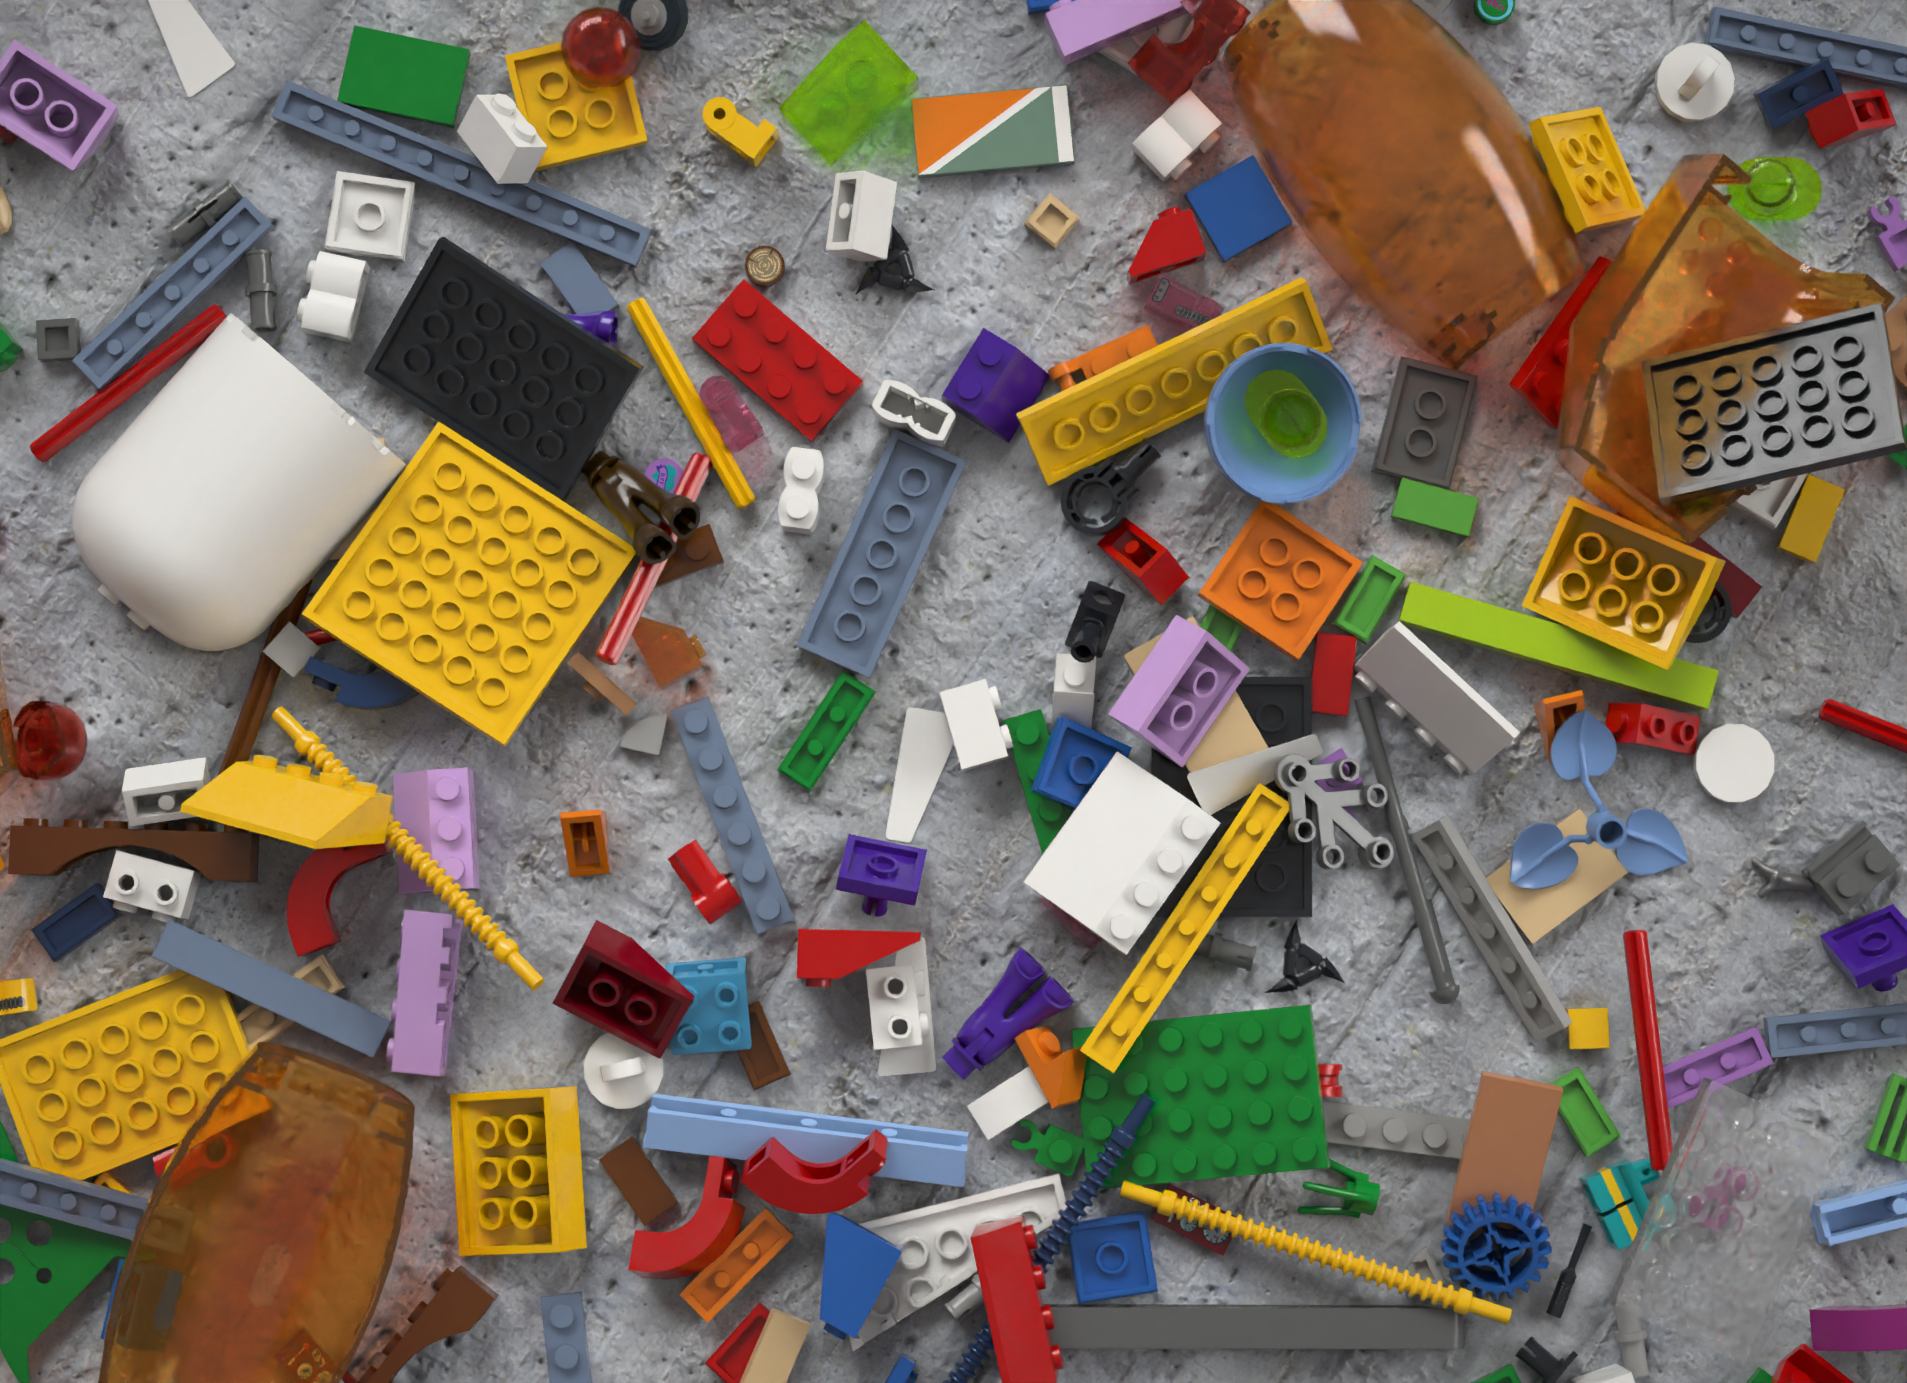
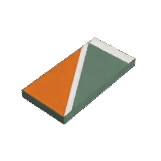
(992, 131)

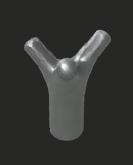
(1781, 879)

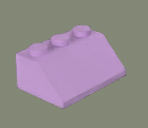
(52, 108)
(1179, 690)
(441, 815)

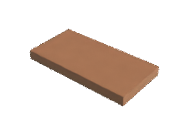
(1505, 1142)

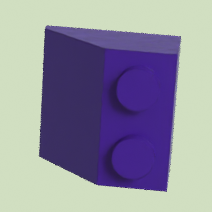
(995, 385)

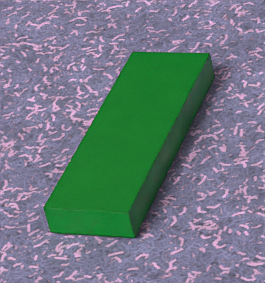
(826, 731)

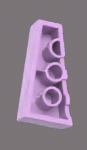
(425, 992)

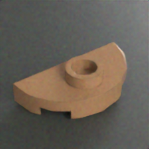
(599, 685)

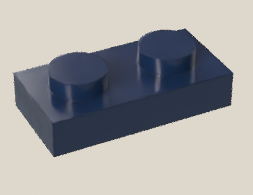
(1798, 93)

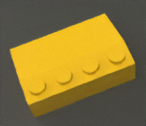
(1622, 583)
(294, 804)
(518, 1171)

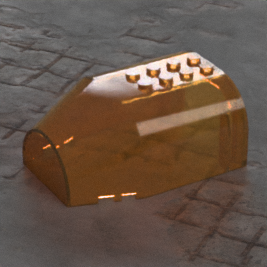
(1678, 284)

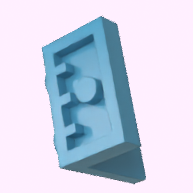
(719, 1010)

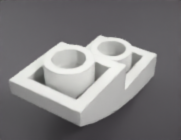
(1008, 1103)

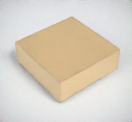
(1052, 221)

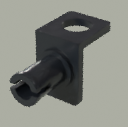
(1093, 623)
(1545, 1363)

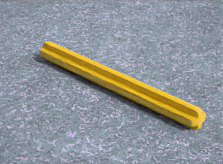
(691, 403)

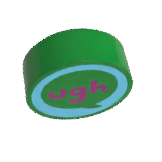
(1493, 11)

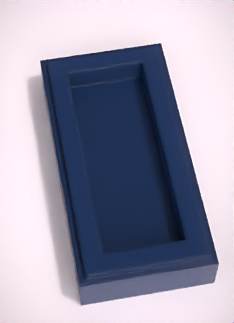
(76, 922)

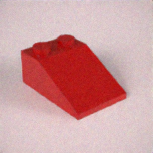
(838, 953)

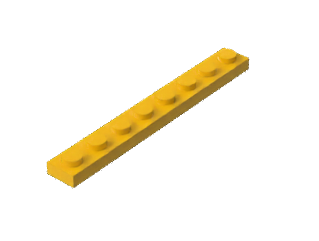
(1185, 928)

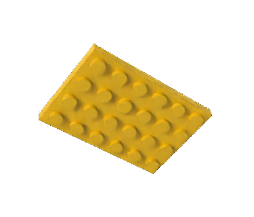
(119, 1074)

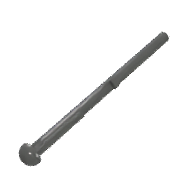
(1446, 990)

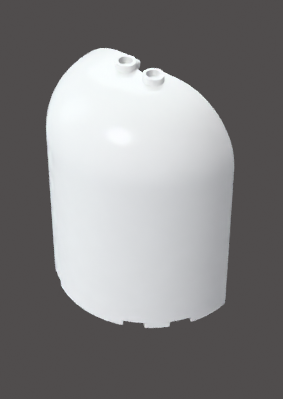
(227, 494)

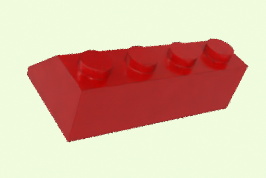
(1015, 1302)

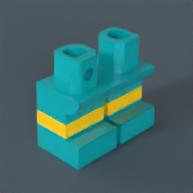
(1614, 1186)

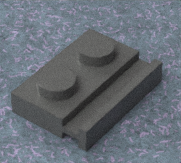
(1850, 868)

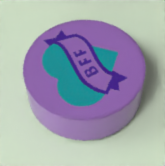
(664, 473)

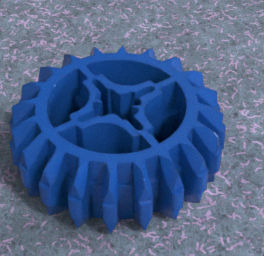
(1479, 1252)

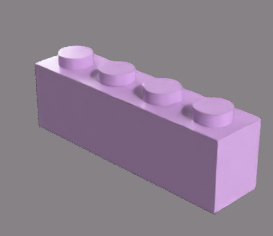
(1092, 25)

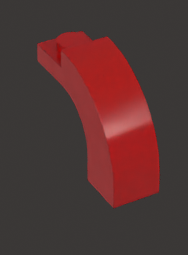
(311, 891)
(814, 1187)
(699, 1240)

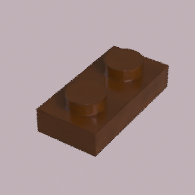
(691, 556)

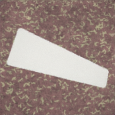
(191, 44)
(921, 759)
(1234, 779)
(920, 1057)

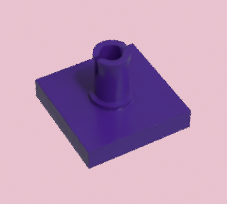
(881, 872)
(1870, 948)

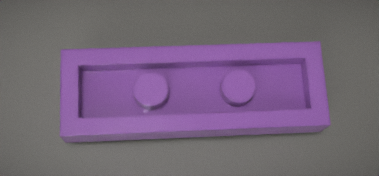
(1719, 1062)

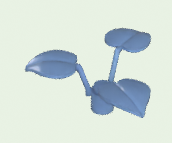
(1642, 845)

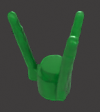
(1358, 1195)

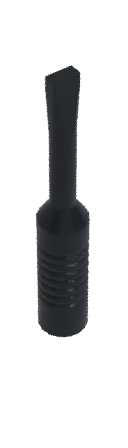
(1567, 1276)

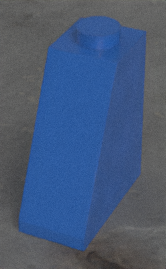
(853, 1274)

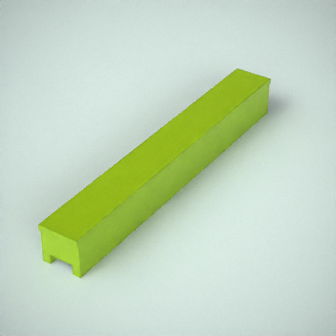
(1553, 646)

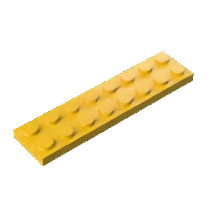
(1162, 383)

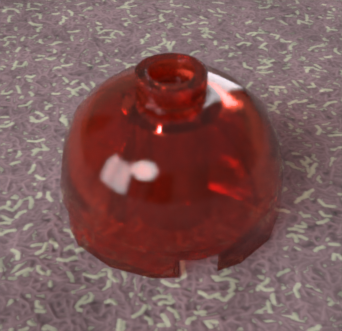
(600, 47)
(49, 740)

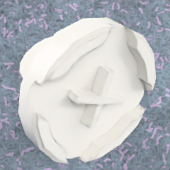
(1694, 82)
(621, 1073)

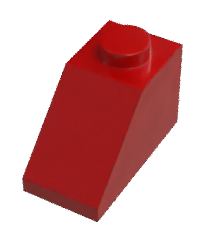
(1850, 118)
(1168, 245)
(1144, 561)

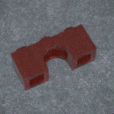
(1174, 66)

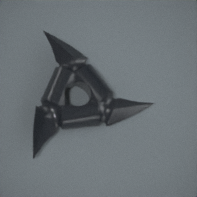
(904, 280)
(1294, 978)

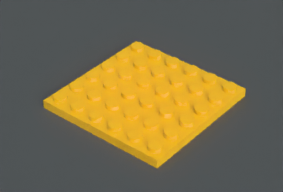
(470, 584)

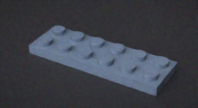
(881, 553)

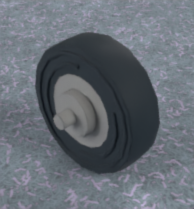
(656, 21)

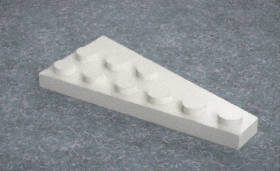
(939, 1245)

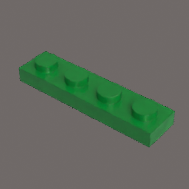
(1029, 743)

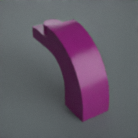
(1859, 1328)

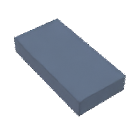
(578, 281)

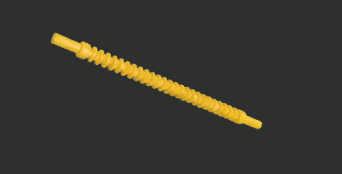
(505, 950)
(1460, 1300)

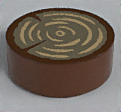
(764, 266)

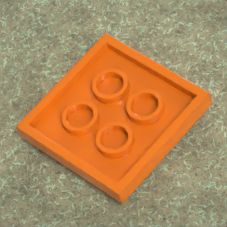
(1280, 579)

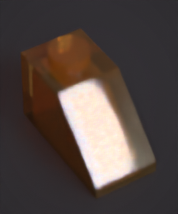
(668, 651)

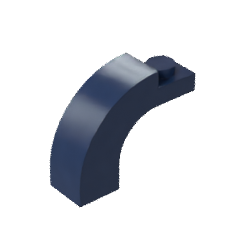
(358, 691)

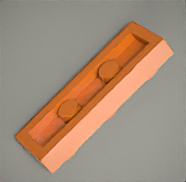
(737, 1264)

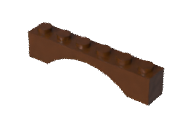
(52, 850)
(453, 1310)

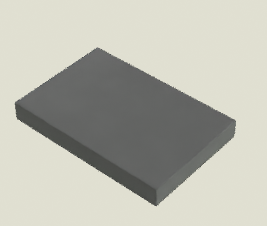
(1424, 423)

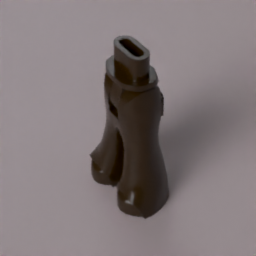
(624, 489)

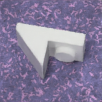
(1073, 690)

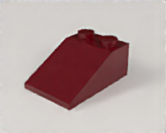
(624, 991)

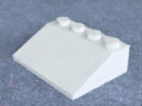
(1434, 700)
(1121, 853)

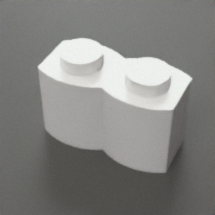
(1177, 136)
(334, 296)
(923, 417)
(804, 479)

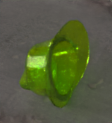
(1778, 189)
(1286, 413)

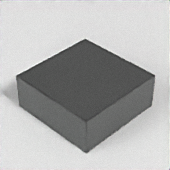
(58, 339)

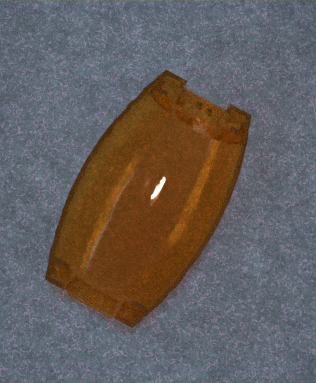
(1404, 168)
(266, 1229)

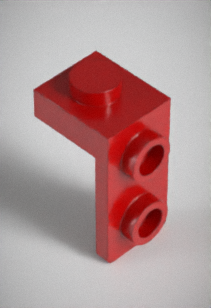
(1653, 727)

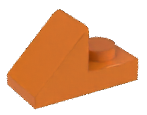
(1056, 1071)

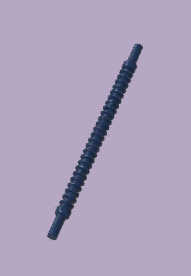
(1121, 1139)

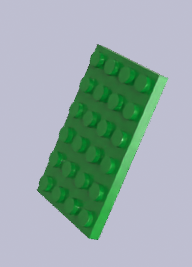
(1227, 1092)

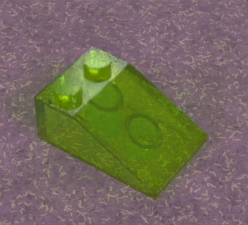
(849, 93)

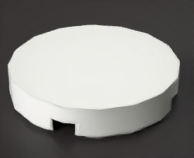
(1733, 763)

